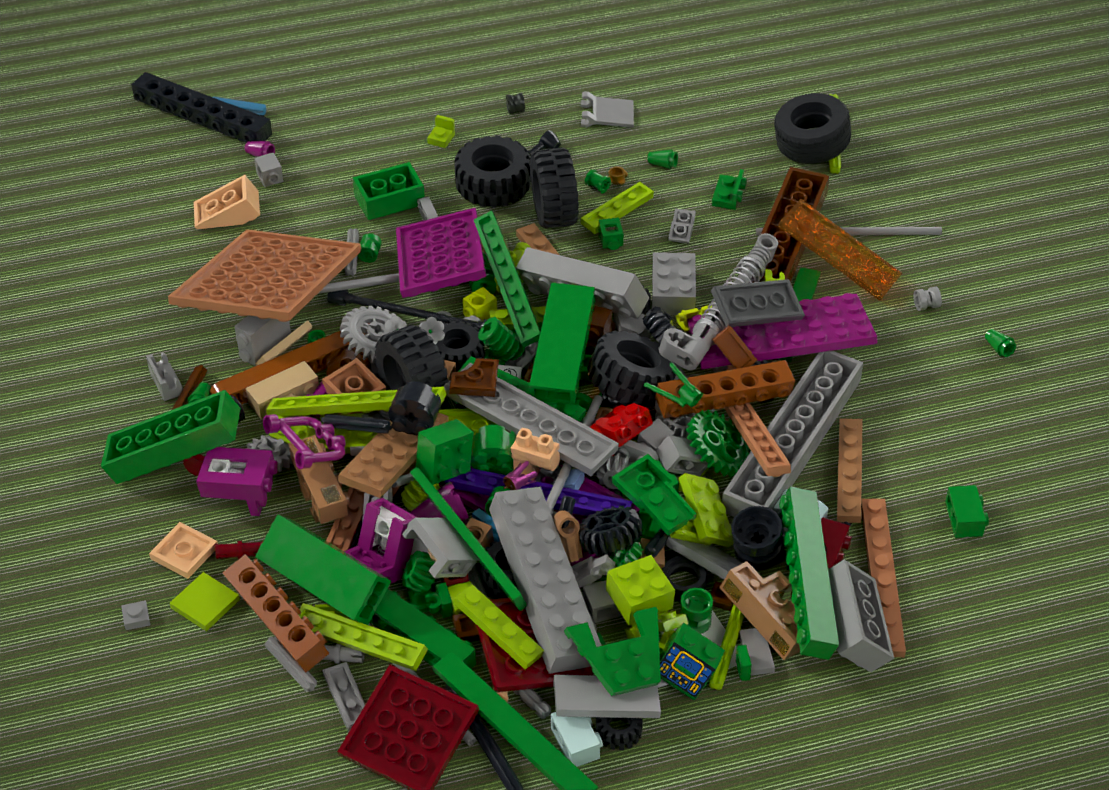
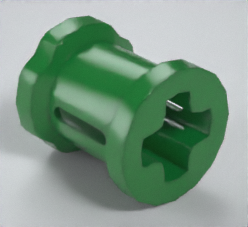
(598, 181)

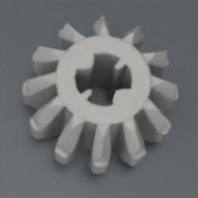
(610, 468)

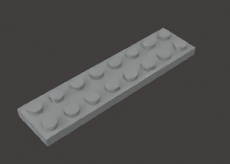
(516, 410)

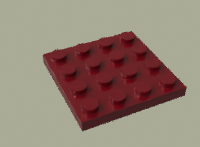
(504, 670)
(408, 730)

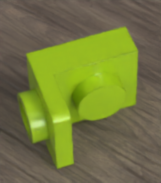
(442, 132)

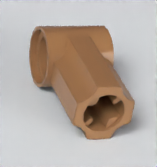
(569, 535)

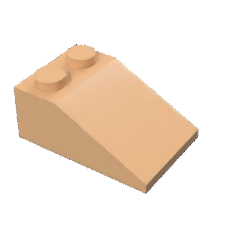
(228, 206)

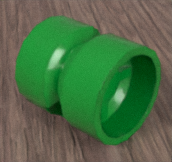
(698, 607)

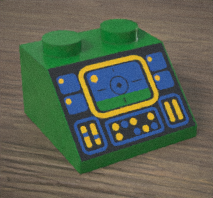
(689, 660)

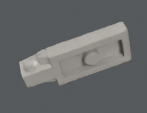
(592, 569)

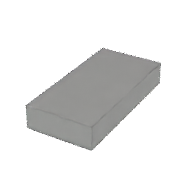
(758, 651)

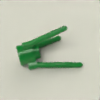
(688, 393)

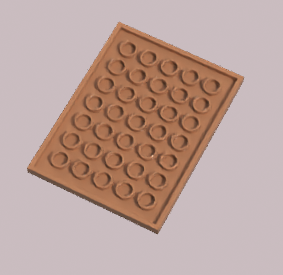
(265, 275)

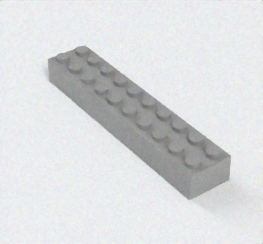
(797, 430)

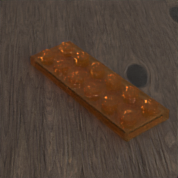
(840, 249)

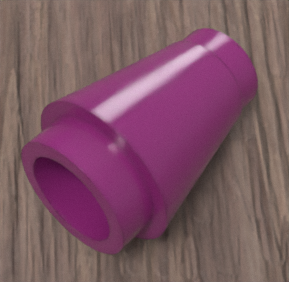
(259, 148)

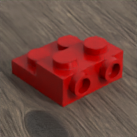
(624, 423)

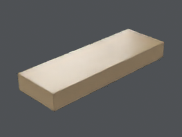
(286, 343)

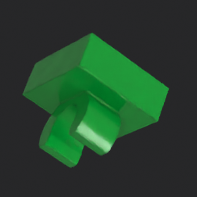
(442, 600)

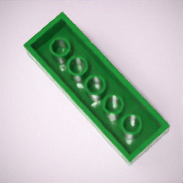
(171, 437)

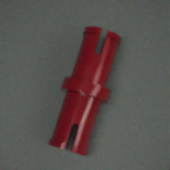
(237, 549)

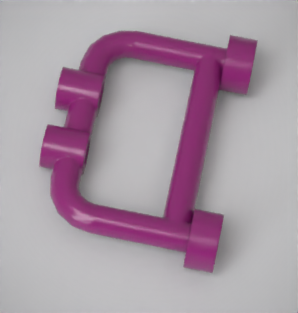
(304, 456)

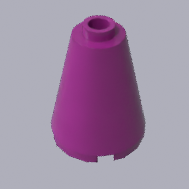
(428, 510)

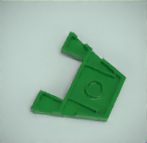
(626, 663)

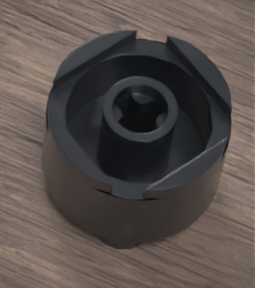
(414, 408)

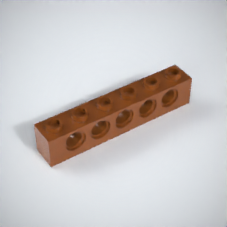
(730, 388)
(278, 615)

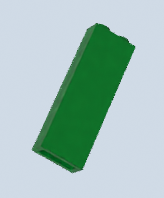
(562, 343)
(323, 569)

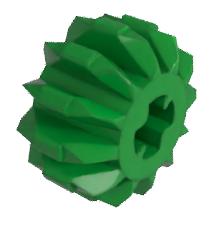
(416, 572)

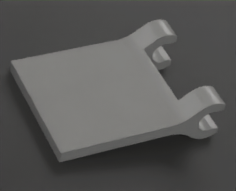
(607, 111)

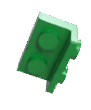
(729, 191)

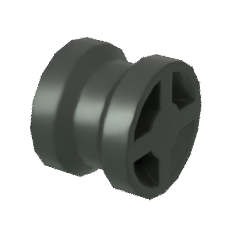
(515, 103)

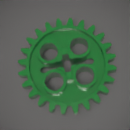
(717, 442)

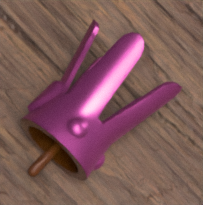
(515, 481)

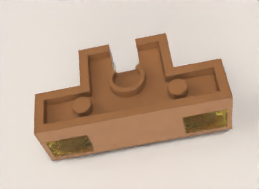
(321, 485)
(762, 605)

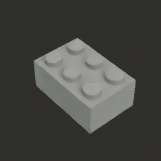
(673, 282)

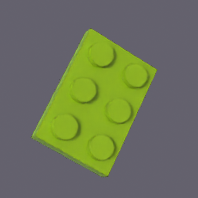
(711, 517)

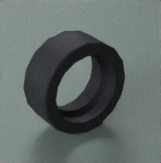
(681, 564)

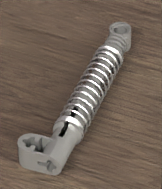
(693, 348)

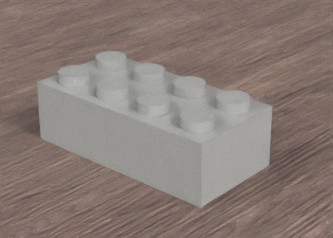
(859, 617)

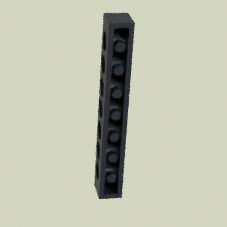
(201, 108)

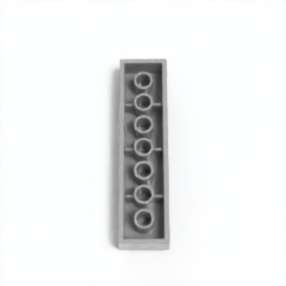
(542, 574)

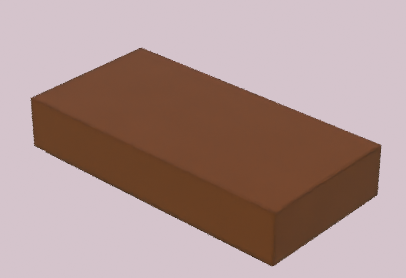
(734, 348)

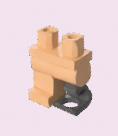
(539, 452)

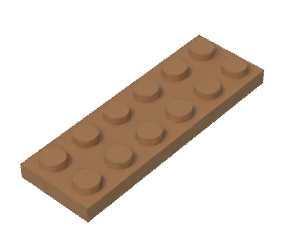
(383, 461)

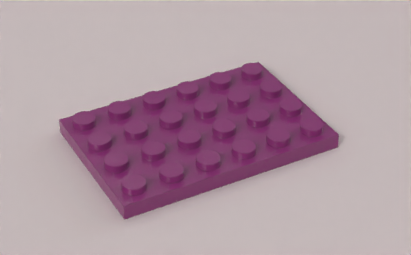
(439, 253)

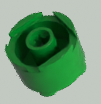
(493, 449)

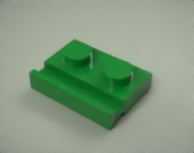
(667, 508)

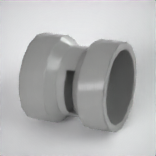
(927, 298)

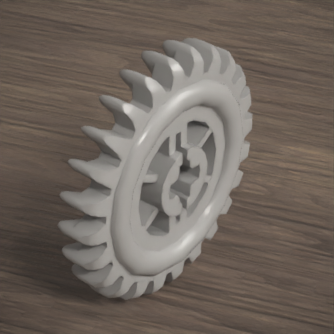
(357, 322)

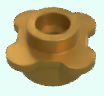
(617, 175)

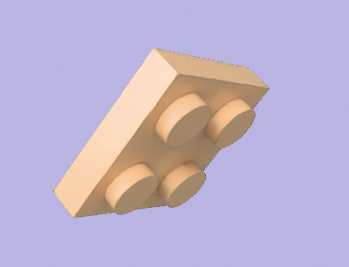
(183, 550)

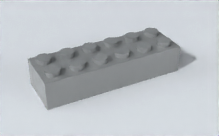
(613, 287)

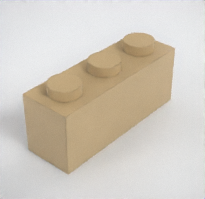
(289, 383)

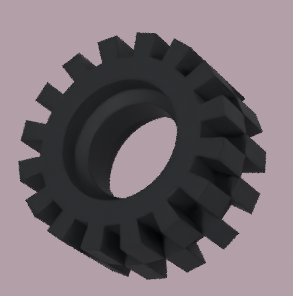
(619, 737)

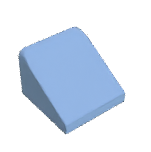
(574, 479)

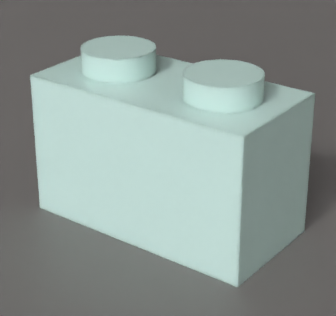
(576, 738)

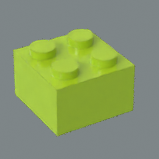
(639, 587)

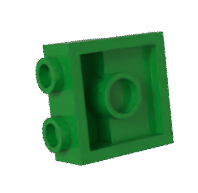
(643, 477)

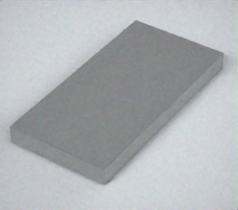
(588, 698)

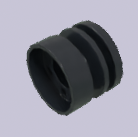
(758, 537)

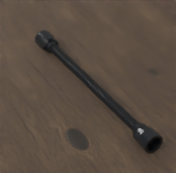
(343, 297)

